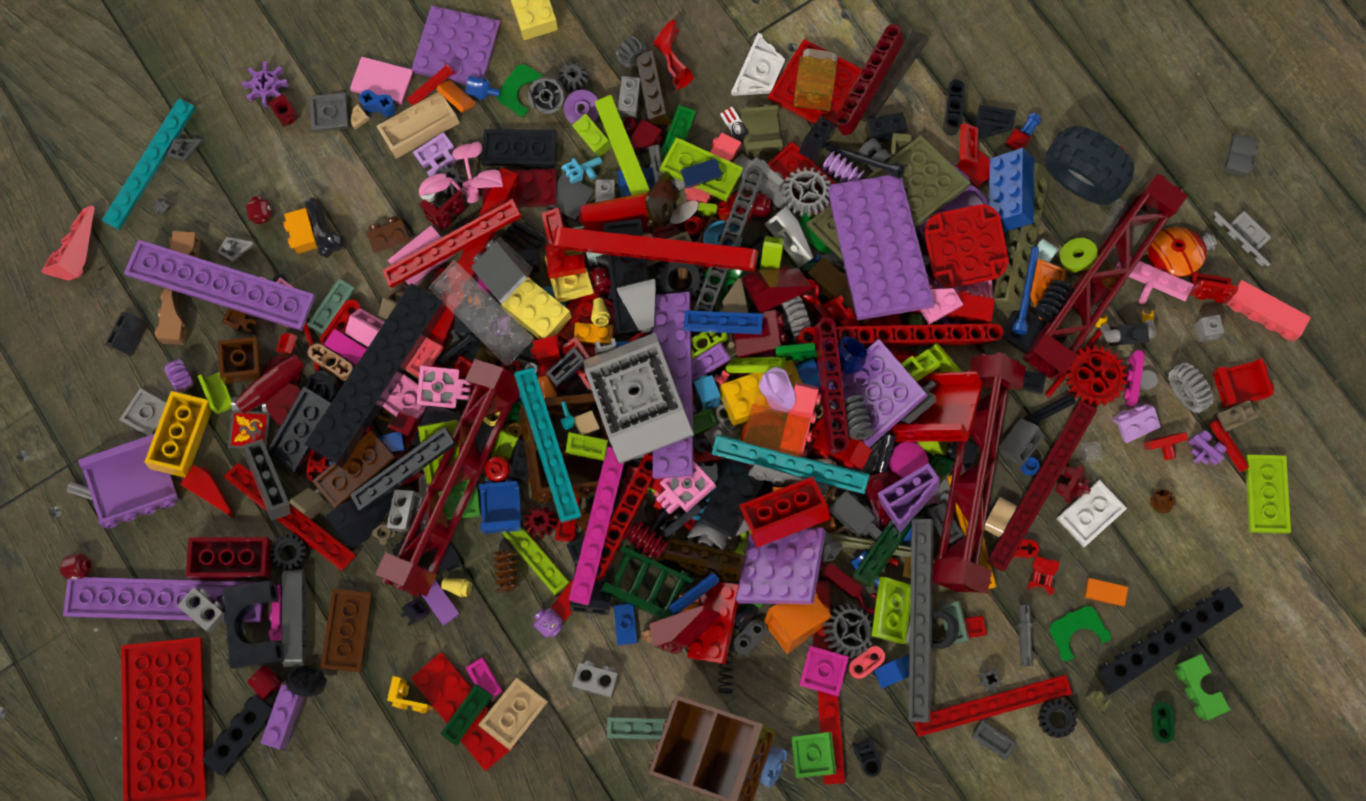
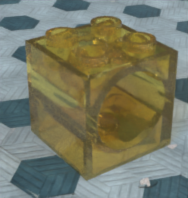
(815, 83)

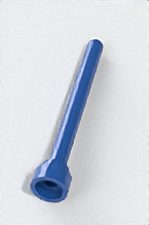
(1020, 325)

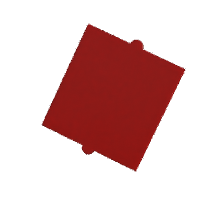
(977, 173)

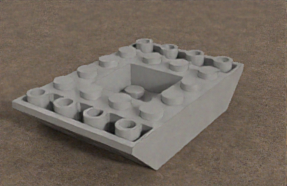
(642, 420)

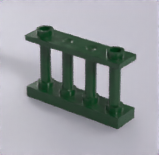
(630, 597)

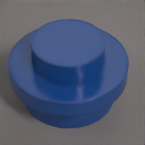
(1030, 467)

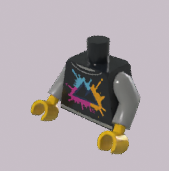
(1128, 333)

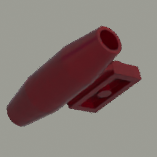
(273, 390)

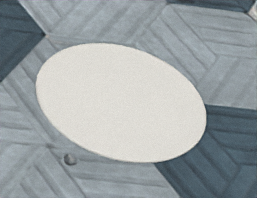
(684, 212)

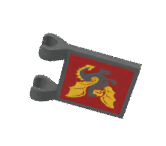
(248, 426)

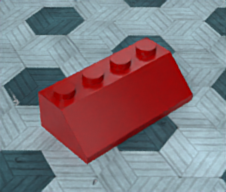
(785, 512)

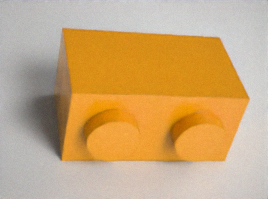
(301, 230)

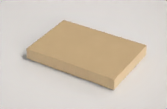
(513, 713)

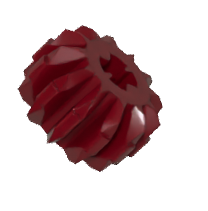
(542, 528)

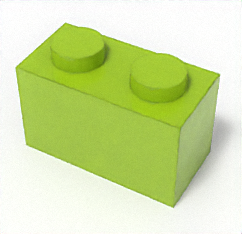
(592, 135)

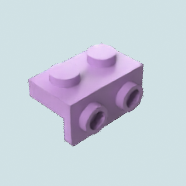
(1136, 421)

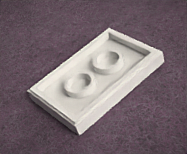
(1091, 513)

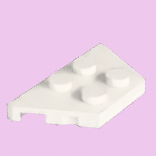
(759, 70)

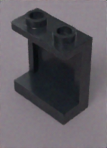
(599, 600)

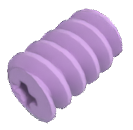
(842, 169)

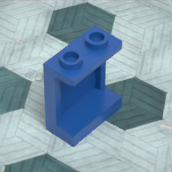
(500, 506)

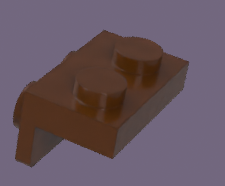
(387, 234)

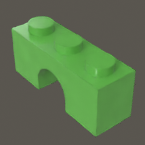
(1191, 673)

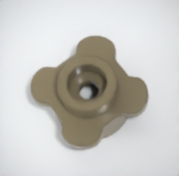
(383, 538)

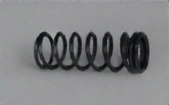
(725, 690)

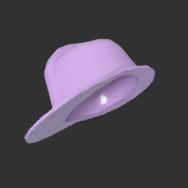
(778, 389)

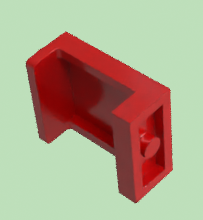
(1243, 383)

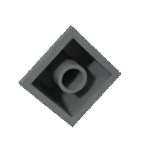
(501, 268)

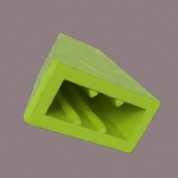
(771, 253)

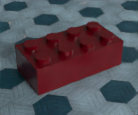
(229, 558)

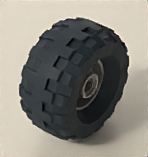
(1089, 165)

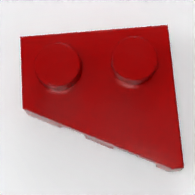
(837, 310)

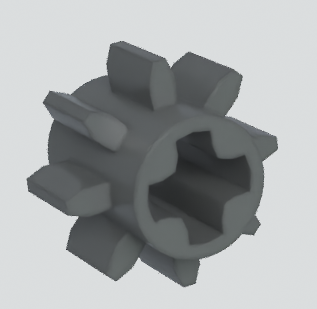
(995, 677)

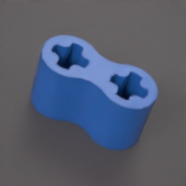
(377, 103)
(809, 373)

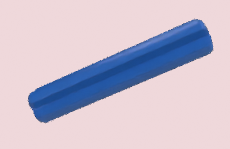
(693, 594)

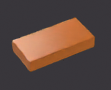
(455, 96)
(1106, 592)

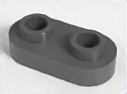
(750, 637)

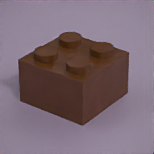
(239, 360)

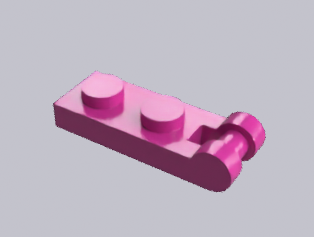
(1134, 377)

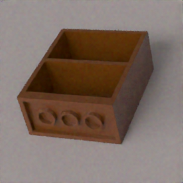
(582, 471)
(711, 751)

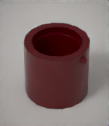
(264, 682)

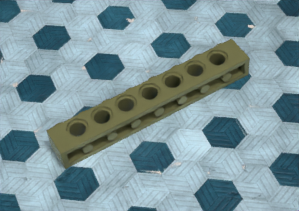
(1019, 243)

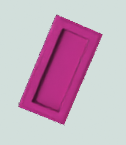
(482, 675)

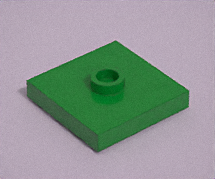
(797, 352)

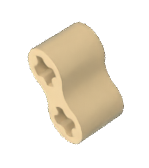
(999, 516)

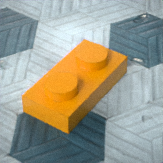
(591, 333)

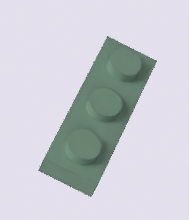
(330, 306)
(635, 728)

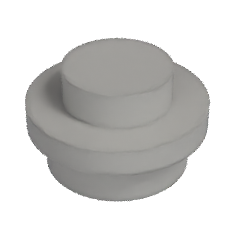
(1209, 241)

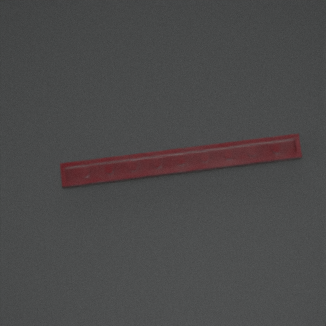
(1041, 486)

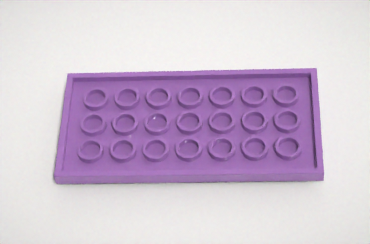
(879, 247)

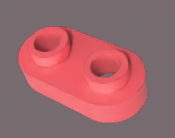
(866, 662)

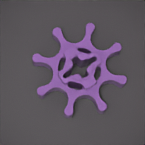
(265, 83)

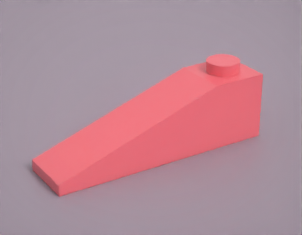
(72, 255)

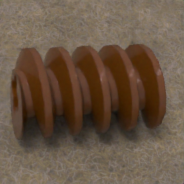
(506, 571)

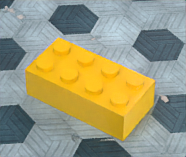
(744, 391)
(178, 434)

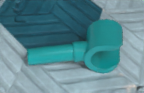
(567, 422)

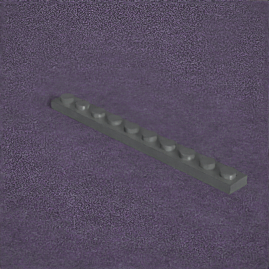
(921, 620)

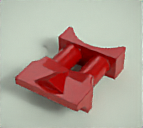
(1046, 567)

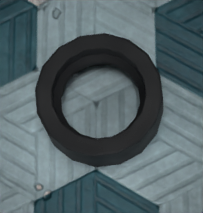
(953, 630)

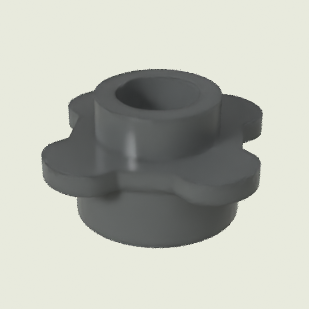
(161, 205)

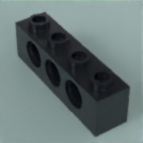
(223, 764)

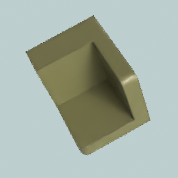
(899, 142)

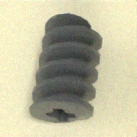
(857, 418)

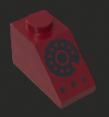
(645, 136)

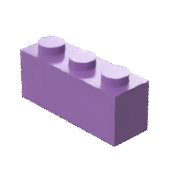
(282, 719)

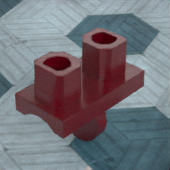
(1076, 486)

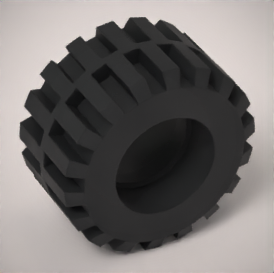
(667, 268)

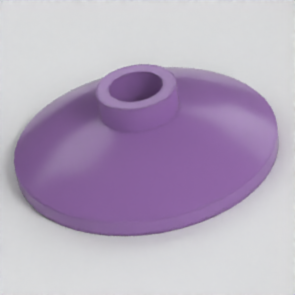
(580, 97)

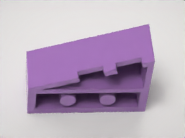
(909, 495)

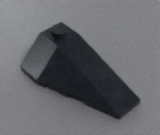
(355, 525)

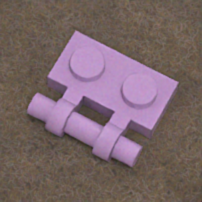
(434, 150)

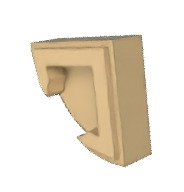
(358, 117)

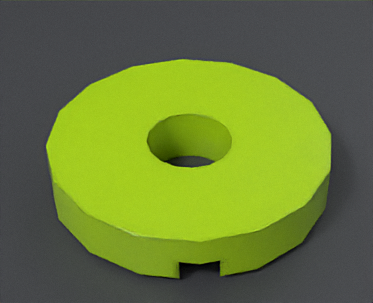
(1076, 246)

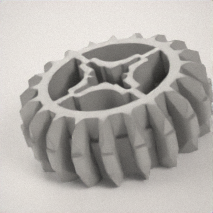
(818, 200)
(796, 317)
(1191, 387)

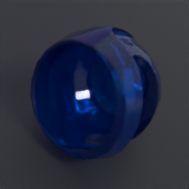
(853, 357)

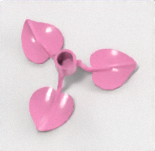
(485, 179)

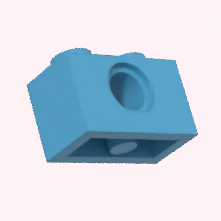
(706, 392)

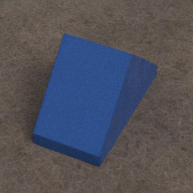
(893, 672)

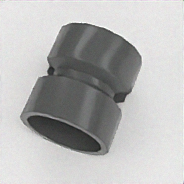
(874, 147)

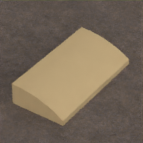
(418, 124)

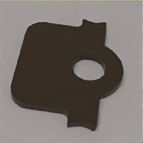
(660, 194)

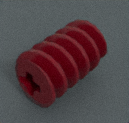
(646, 539)

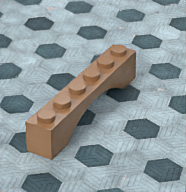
(171, 325)

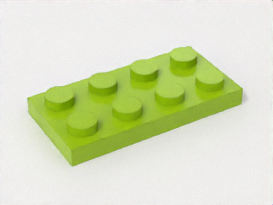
(686, 155)
(1268, 494)

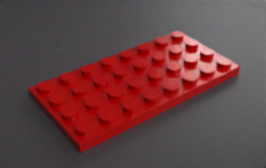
(163, 721)

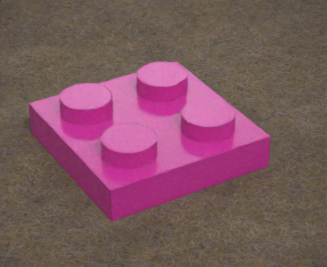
(824, 671)

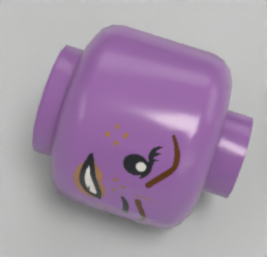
(548, 622)

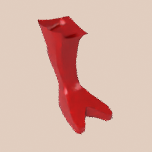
(664, 43)

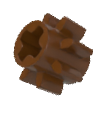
(1163, 501)
(583, 520)

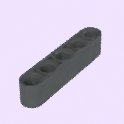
(294, 617)

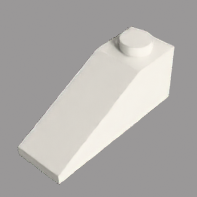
(786, 226)

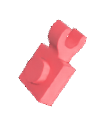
(721, 379)

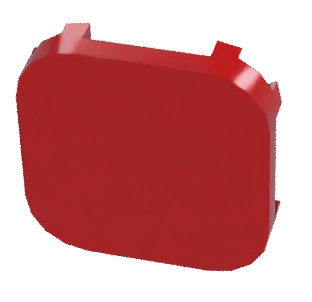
(966, 246)

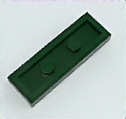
(466, 714)

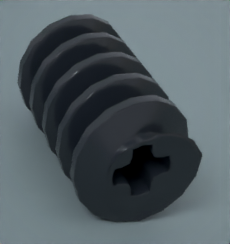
(1053, 300)

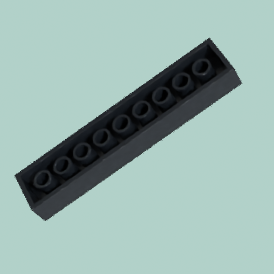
(375, 375)

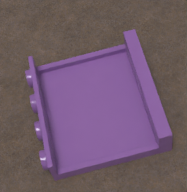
(125, 485)

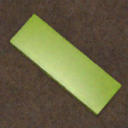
(755, 364)

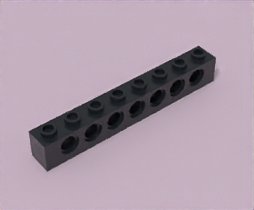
(1228, 605)

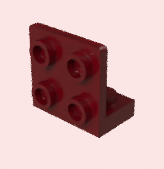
(444, 216)

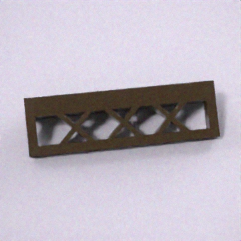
(704, 558)

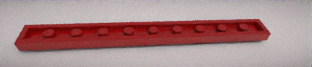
(828, 704)

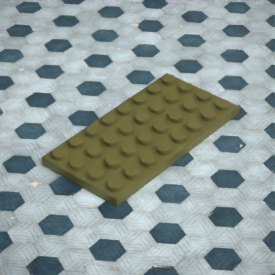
(928, 184)

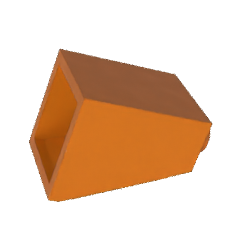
(796, 622)

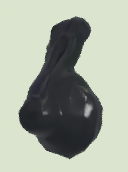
(326, 241)

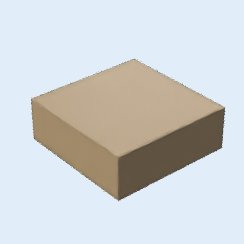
(586, 423)

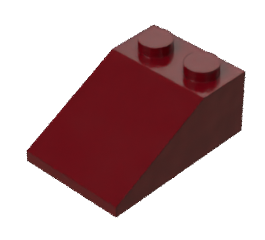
(774, 287)
(682, 629)

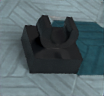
(414, 611)

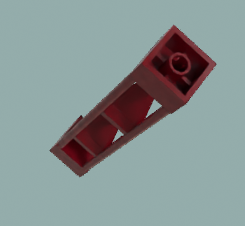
(1161, 202)
(500, 394)
(953, 564)

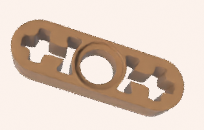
(327, 355)

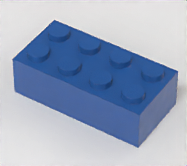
(1012, 188)

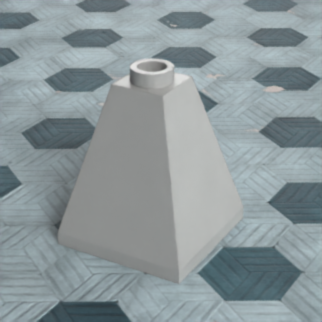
(640, 303)

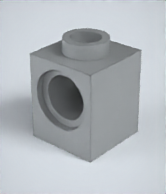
(1209, 328)

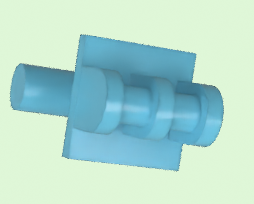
(576, 171)

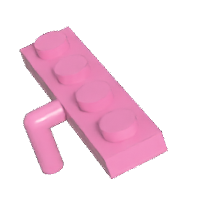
(1160, 280)

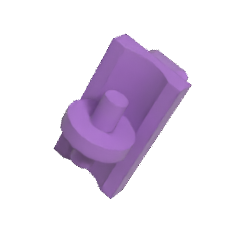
(1204, 451)

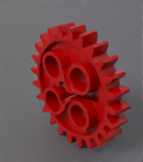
(1106, 363)

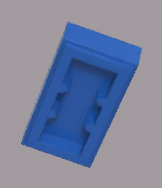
(625, 624)

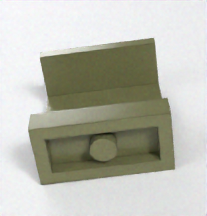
(762, 129)

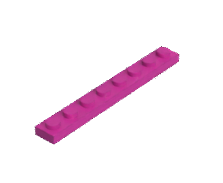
(596, 529)

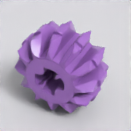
(179, 375)

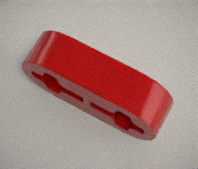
(1024, 553)

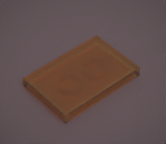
(776, 430)

